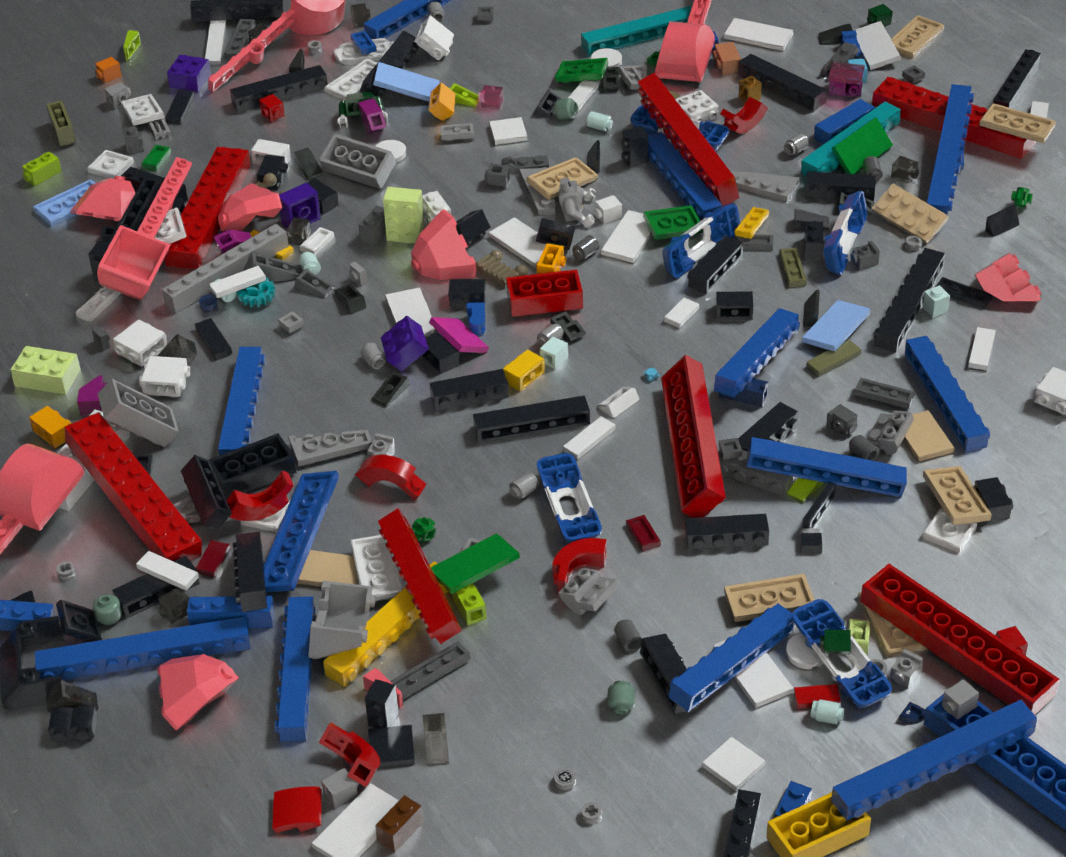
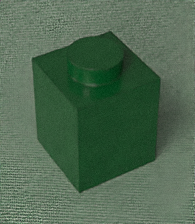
(880, 13)
(836, 642)

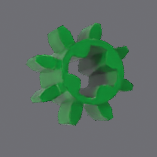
(1021, 197)
(424, 529)

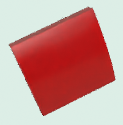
(297, 808)

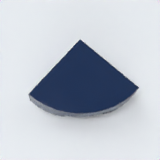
(912, 714)

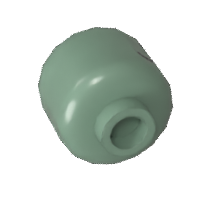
(566, 109)
(107, 609)
(621, 697)

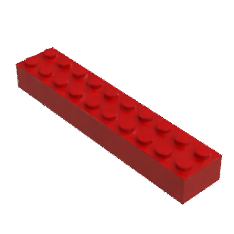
(929, 110)
(687, 139)
(200, 216)
(692, 438)
(132, 489)
(958, 639)

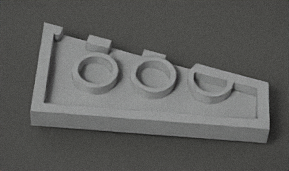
(766, 184)
(542, 205)
(320, 448)

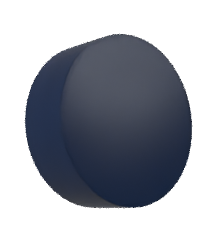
(208, 302)

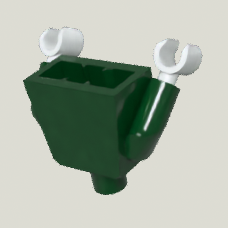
(350, 106)

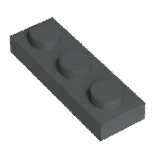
(884, 393)

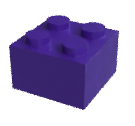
(189, 73)
(299, 203)
(404, 343)

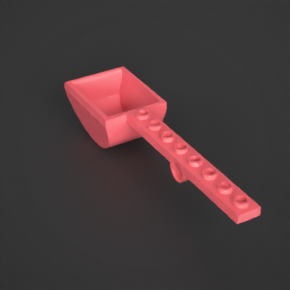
(304, 18)
(687, 46)
(136, 255)
(33, 488)

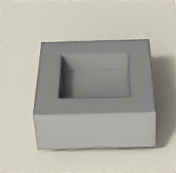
(357, 273)
(291, 322)

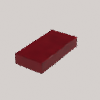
(643, 533)
(213, 558)

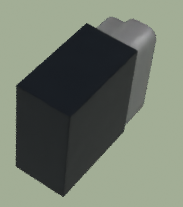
(811, 540)

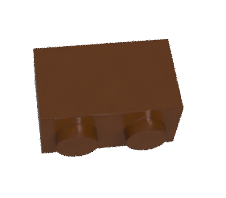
(399, 823)

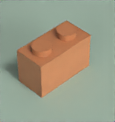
(726, 58)

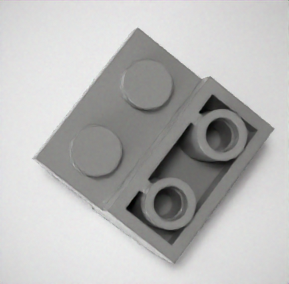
(890, 430)
(587, 591)

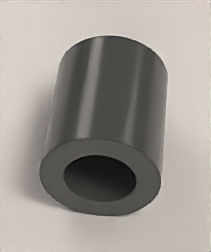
(872, 167)
(585, 248)
(863, 448)
(628, 635)

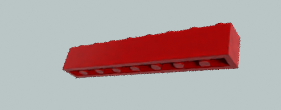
(419, 577)

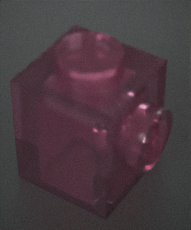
(491, 97)

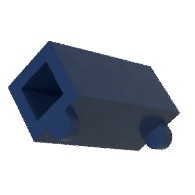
(754, 393)

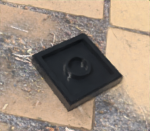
(78, 621)
(393, 745)

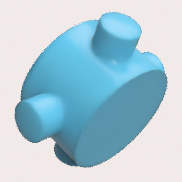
(651, 374)

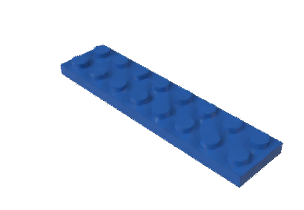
(298, 530)

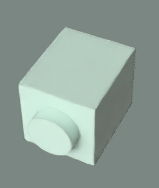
(936, 301)
(554, 352)

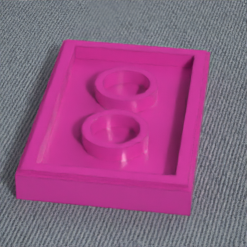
(458, 335)

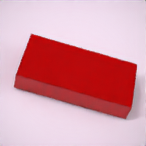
(806, 695)

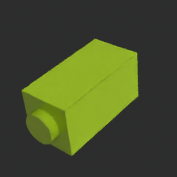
(41, 168)
(470, 604)

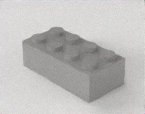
(357, 161)
(138, 413)

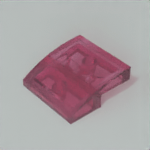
(846, 73)

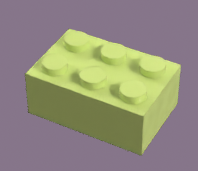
(403, 214)
(45, 370)

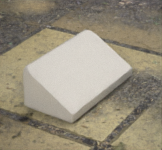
(619, 401)

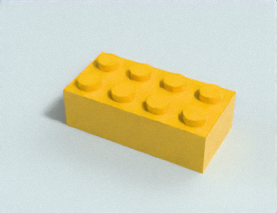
(815, 829)

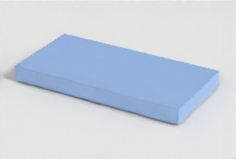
(404, 81)
(59, 207)
(836, 325)

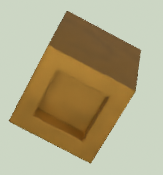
(749, 87)

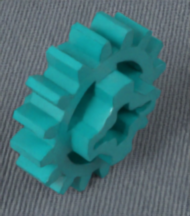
(257, 293)

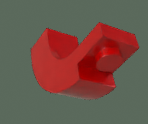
(746, 118)
(393, 470)
(262, 504)
(578, 555)
(355, 750)

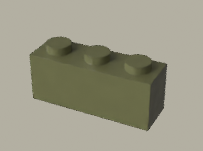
(61, 123)

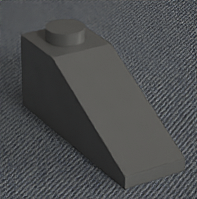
(273, 268)

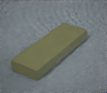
(792, 267)
(831, 359)

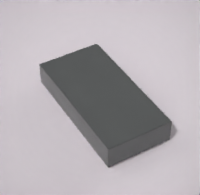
(758, 242)

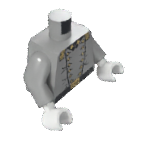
(572, 201)

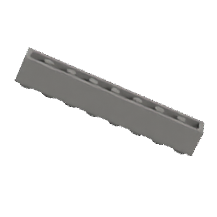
(196, 284)

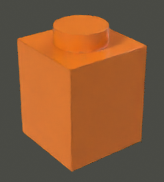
(108, 69)

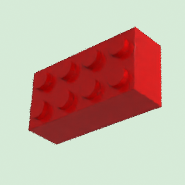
(544, 293)

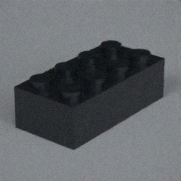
(253, 465)

